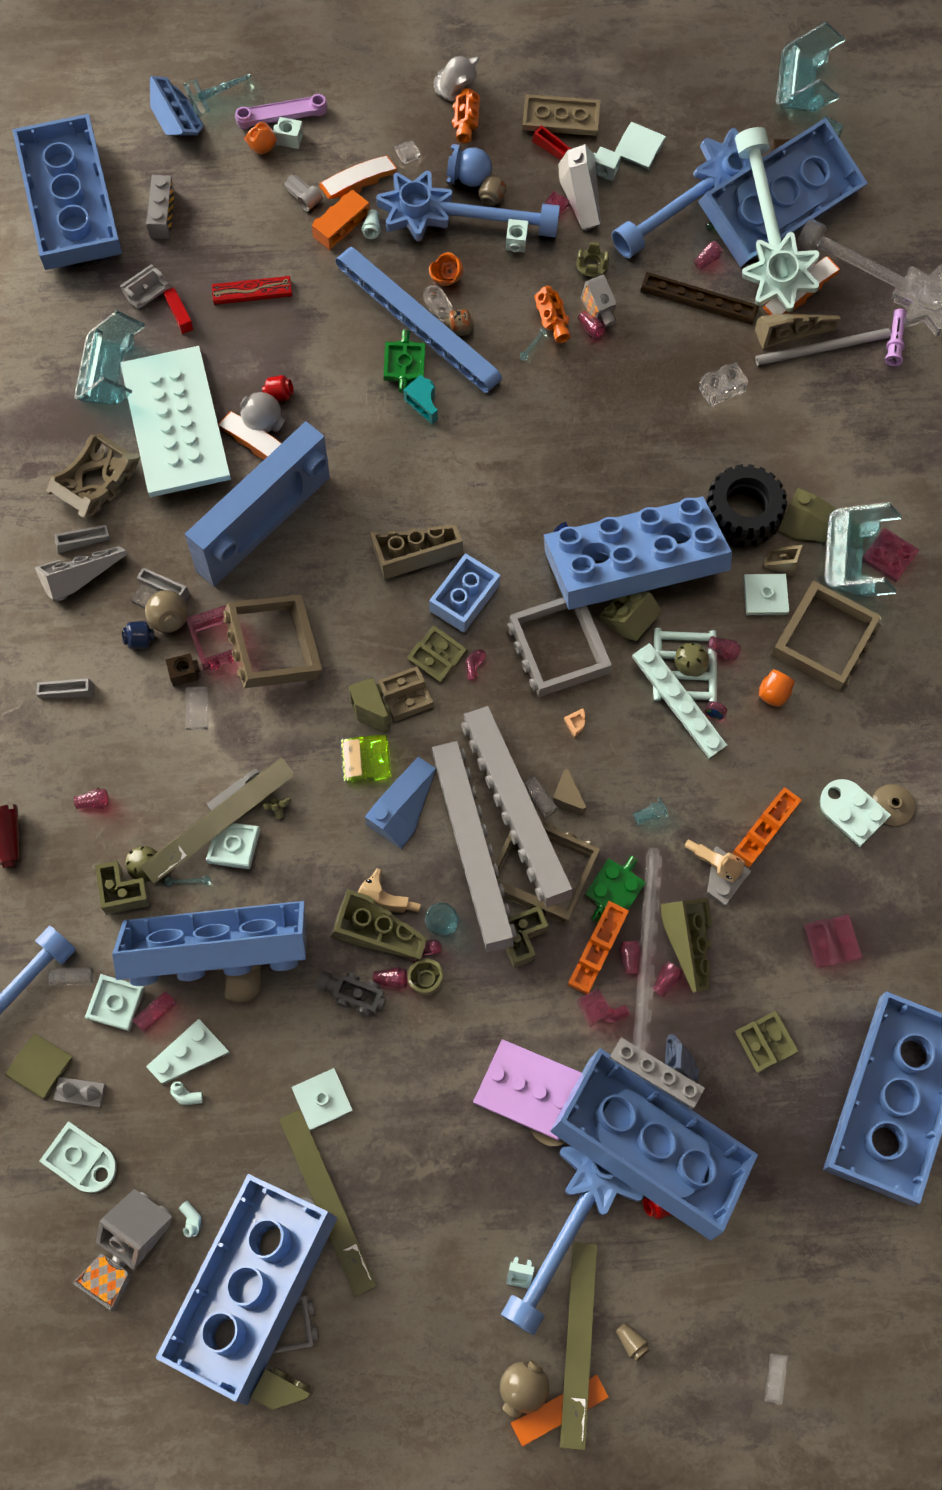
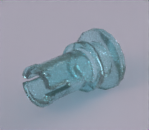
(651, 812)

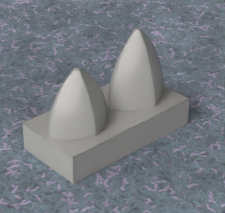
(79, 1092)

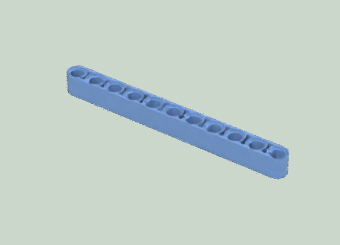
(418, 320)

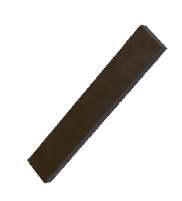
(699, 298)

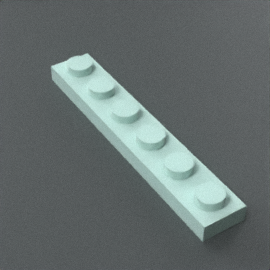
(679, 701)

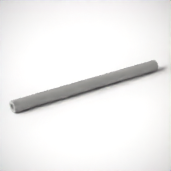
(823, 346)

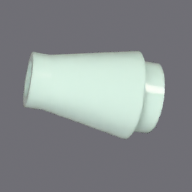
(371, 225)

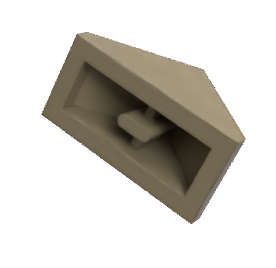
(784, 559)
(568, 796)

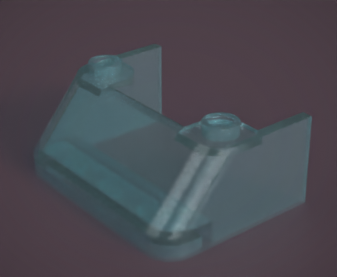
(798, 70)
(102, 358)
(845, 548)

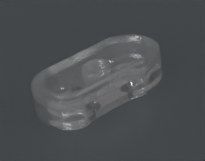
(439, 304)

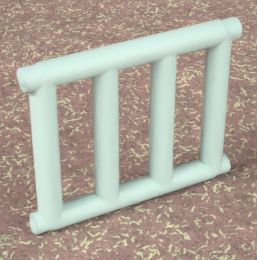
(710, 676)

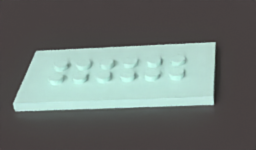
(175, 421)

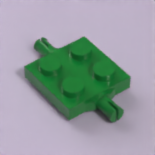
(403, 360)
(614, 884)

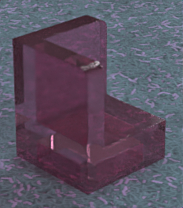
(593, 1007)

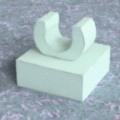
(520, 1274)

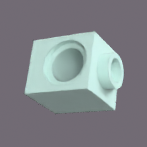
(288, 132)
(607, 163)
(516, 235)

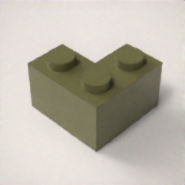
(118, 894)
(527, 926)

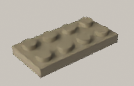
(561, 114)

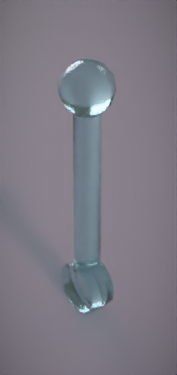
(523, 355)
(169, 882)

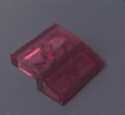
(833, 941)

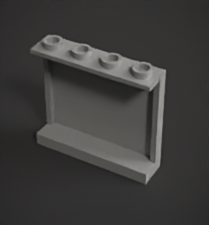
(657, 1073)

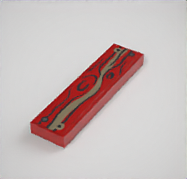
(251, 290)

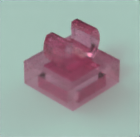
(557, 199)

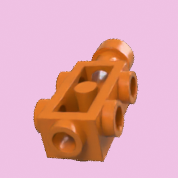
(466, 114)
(553, 313)

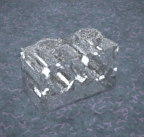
(725, 387)

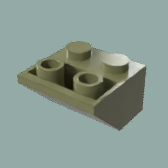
(631, 614)
(369, 704)
(277, 1391)

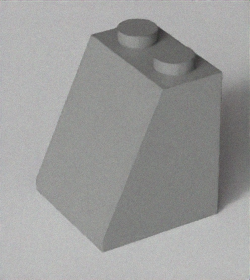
(133, 1228)

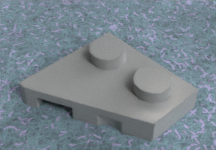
(720, 889)

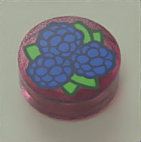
(716, 710)

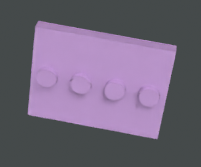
(526, 1088)

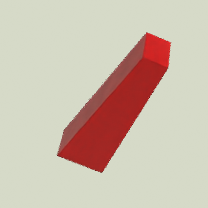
(550, 142)
(178, 310)

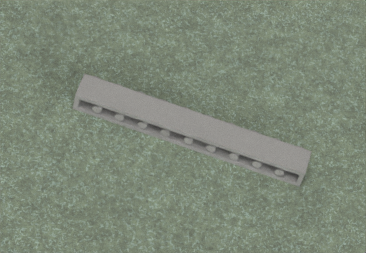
(517, 808)
(472, 847)

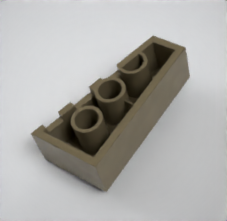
(415, 549)

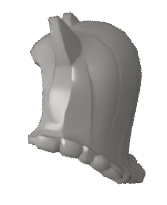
(455, 76)

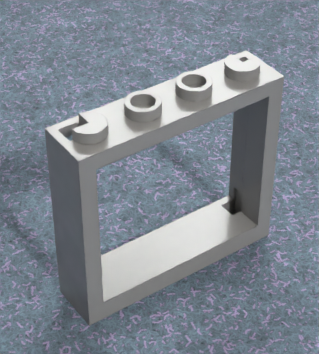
(529, 665)

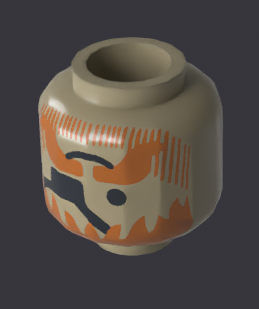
(492, 190)
(460, 322)

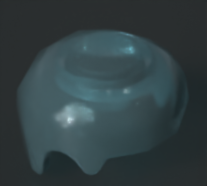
(441, 919)

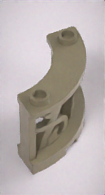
(88, 460)

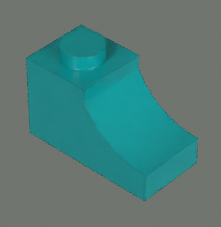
(420, 396)

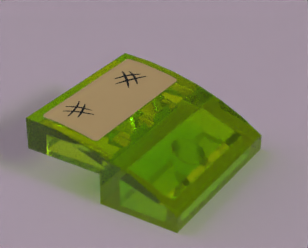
(365, 758)

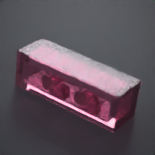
(154, 1011)

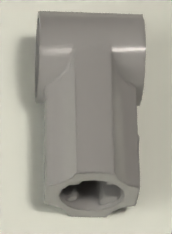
(305, 195)

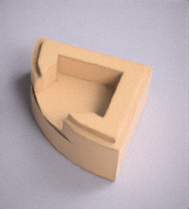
(575, 722)

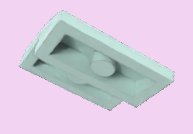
(640, 145)

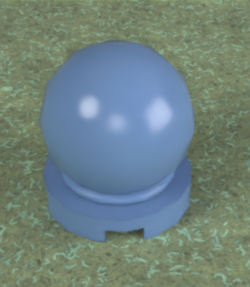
(468, 166)

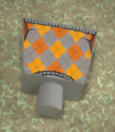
(599, 300)
(105, 1280)

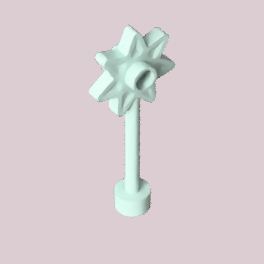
(780, 268)

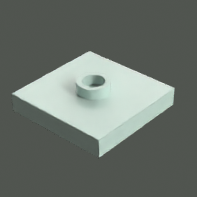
(766, 594)
(234, 846)
(114, 1003)
(322, 1099)

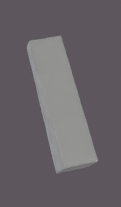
(80, 538)
(162, 583)
(66, 688)

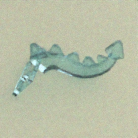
(201, 96)

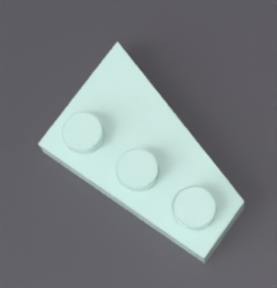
(189, 1051)

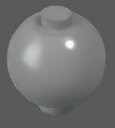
(261, 412)

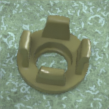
(592, 253)

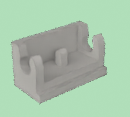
(144, 286)

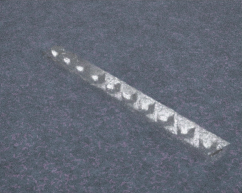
(646, 969)

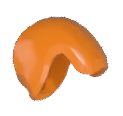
(260, 138)
(440, 269)
(776, 688)

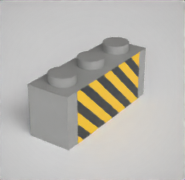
(160, 207)

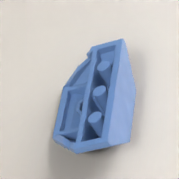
(173, 109)

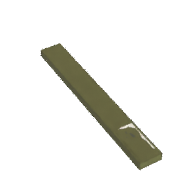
(217, 820)
(326, 1197)
(578, 1346)

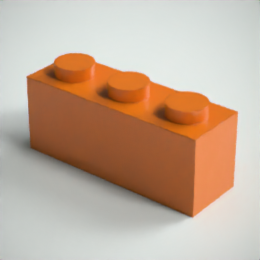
(340, 219)

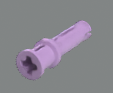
(896, 352)

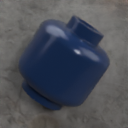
(137, 635)

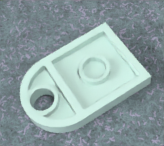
(853, 811)
(78, 1158)

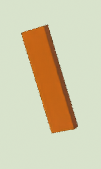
(550, 1414)

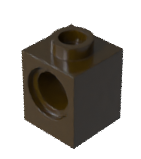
(176, 663)

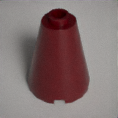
(9, 836)

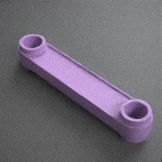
(289, 109)

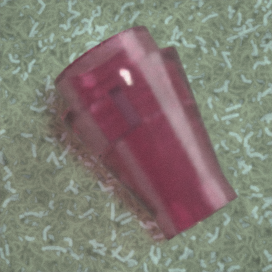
(709, 254)
(593, 326)
(724, 647)
(92, 799)
(631, 956)
(391, 977)
(667, 978)

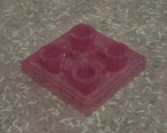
(890, 555)

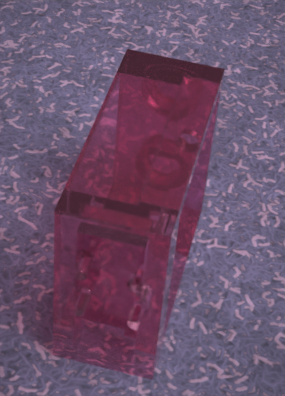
(204, 621)

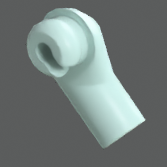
(183, 1096)
(193, 1220)

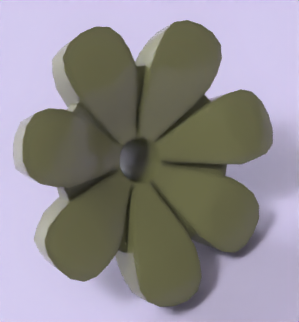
(277, 806)

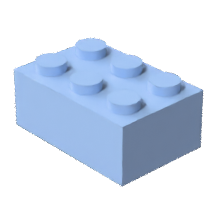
(464, 593)

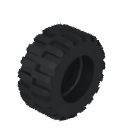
(756, 484)

